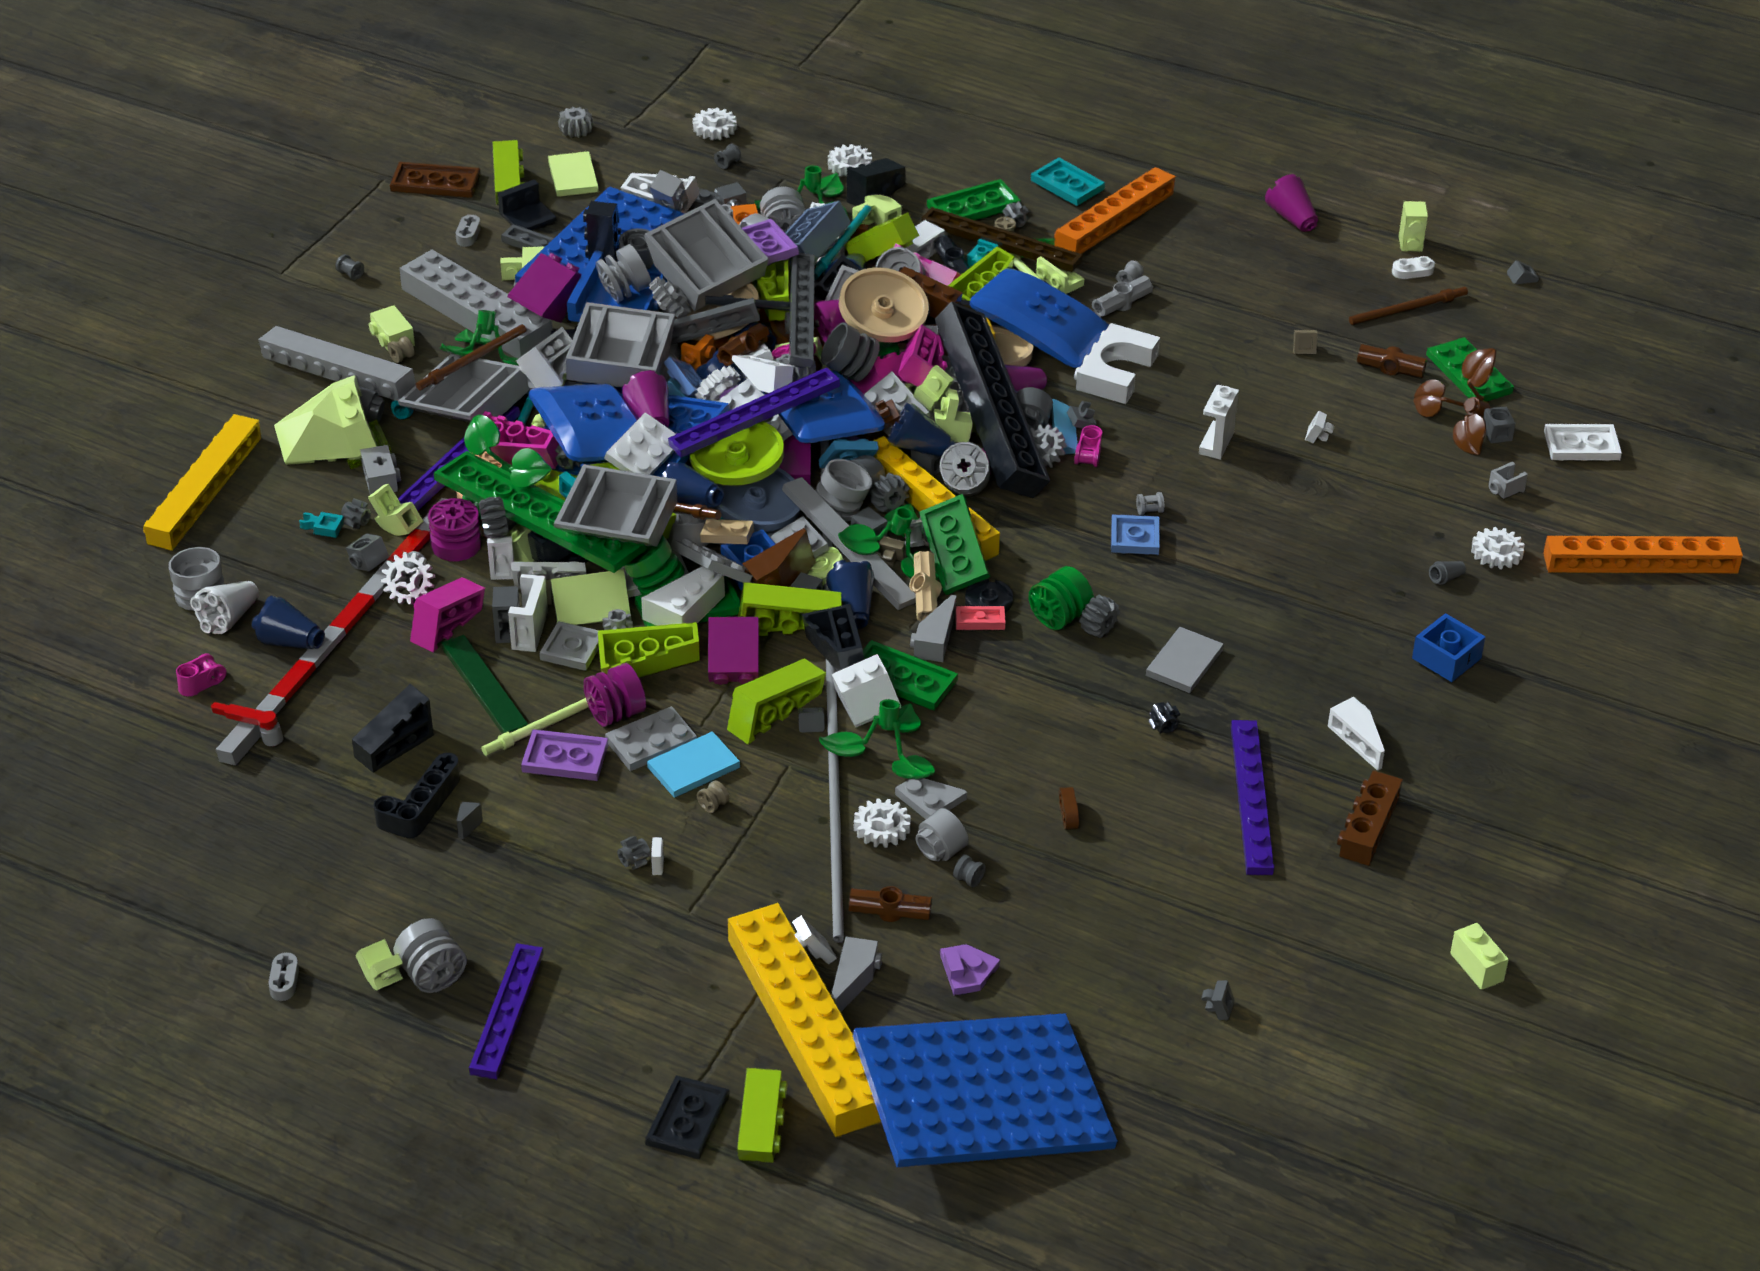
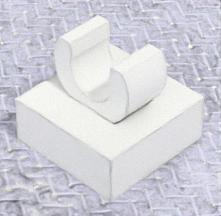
(1317, 428)

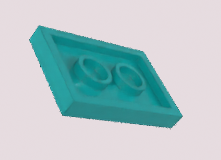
(1067, 181)

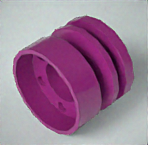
(454, 529)
(614, 694)

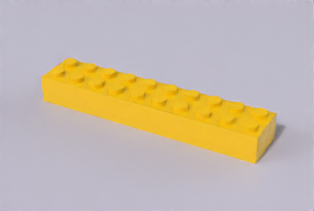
(804, 1017)

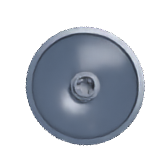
(760, 502)

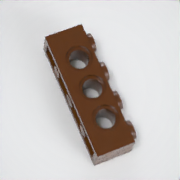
(1369, 818)

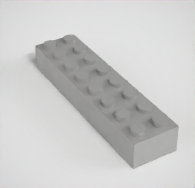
(461, 294)

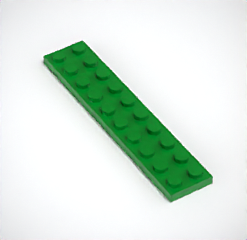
(532, 509)

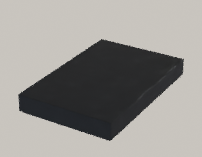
(687, 1117)

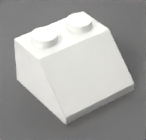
(863, 688)

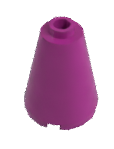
(1292, 202)
(828, 317)
(1026, 377)
(648, 394)

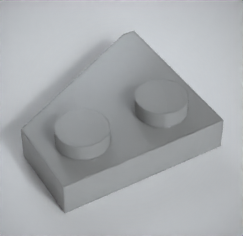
(929, 796)

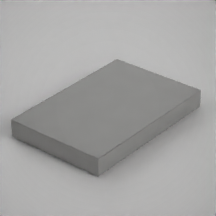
(1184, 659)

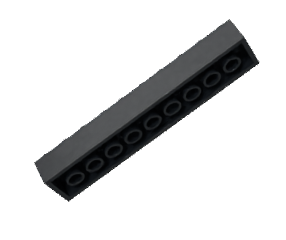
(992, 400)

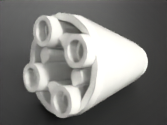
(223, 605)

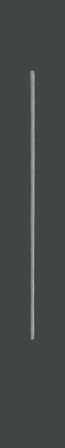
(834, 790)

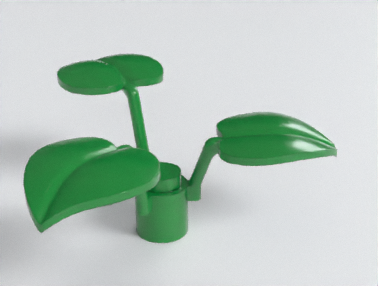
(827, 186)
(484, 325)
(526, 465)
(863, 539)
(889, 718)

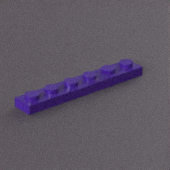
(506, 1011)

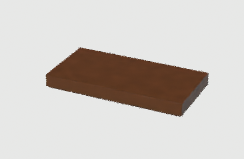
(435, 179)

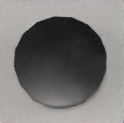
(989, 594)

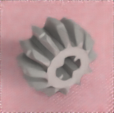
(575, 122)

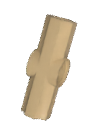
(925, 584)

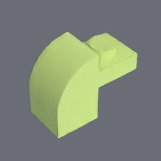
(883, 209)
(512, 266)
(933, 388)
(953, 422)
(392, 515)
(379, 965)

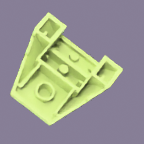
(326, 426)

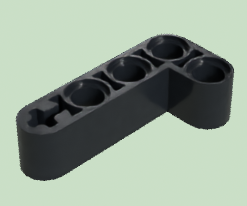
(412, 815)

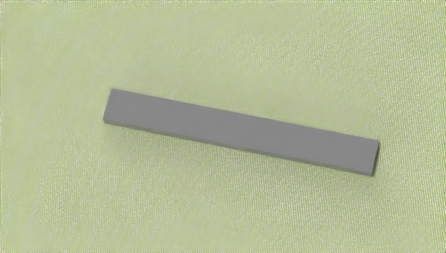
(831, 524)

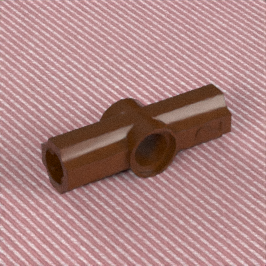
(743, 343)
(1391, 360)
(890, 904)

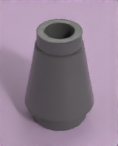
(1445, 571)

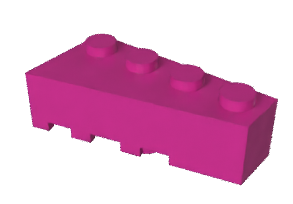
(518, 436)

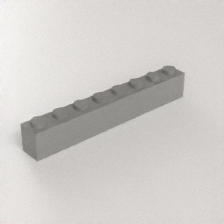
(336, 362)

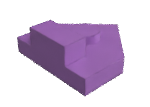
(967, 968)

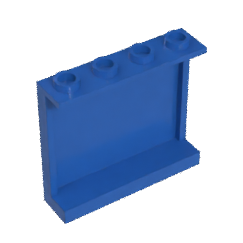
(592, 290)

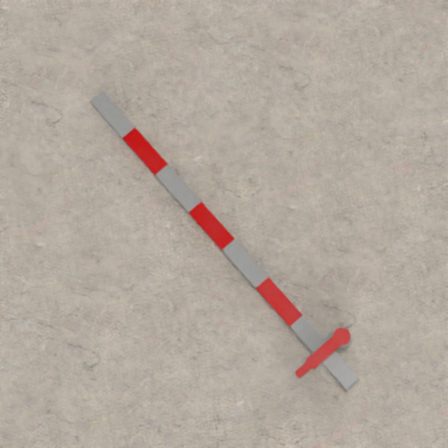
(263, 719)

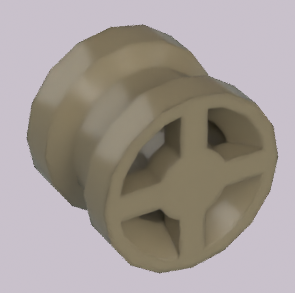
(1005, 223)
(401, 349)
(713, 796)

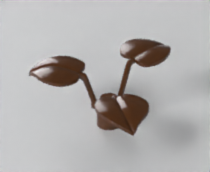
(1469, 432)

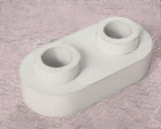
(1413, 267)

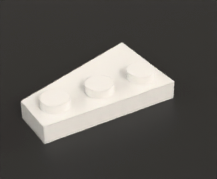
(548, 569)

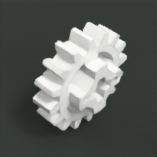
(714, 123)
(846, 157)
(717, 383)
(1497, 548)
(399, 582)
(882, 823)

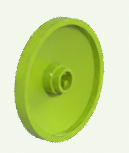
(741, 457)

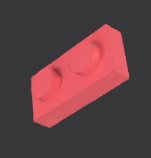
(980, 617)

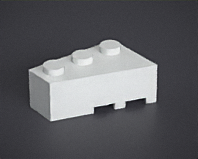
(639, 185)
(547, 360)
(684, 599)

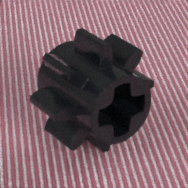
(1164, 717)

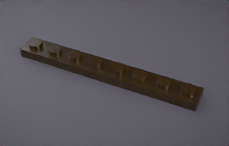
(1006, 240)

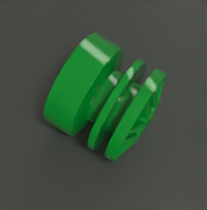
(655, 567)
(1060, 597)

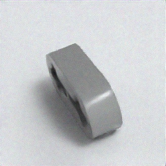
(468, 230)
(278, 976)

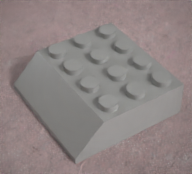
(705, 253)
(618, 343)
(470, 390)
(618, 505)

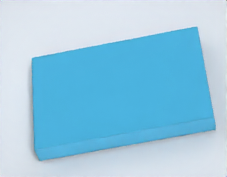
(693, 764)

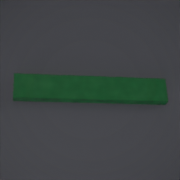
(483, 684)

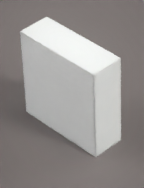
(657, 856)

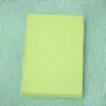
(573, 174)
(589, 597)

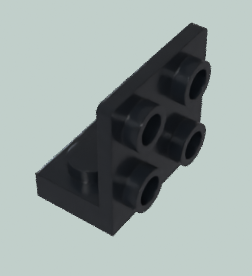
(523, 206)

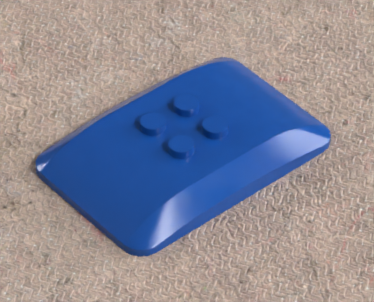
(1040, 315)
(833, 415)
(584, 418)

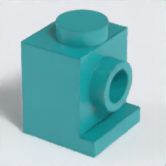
(979, 251)

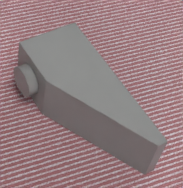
(934, 632)
(855, 969)

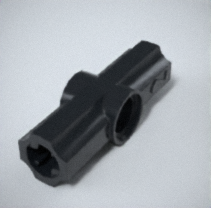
(951, 254)

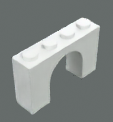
(1115, 344)

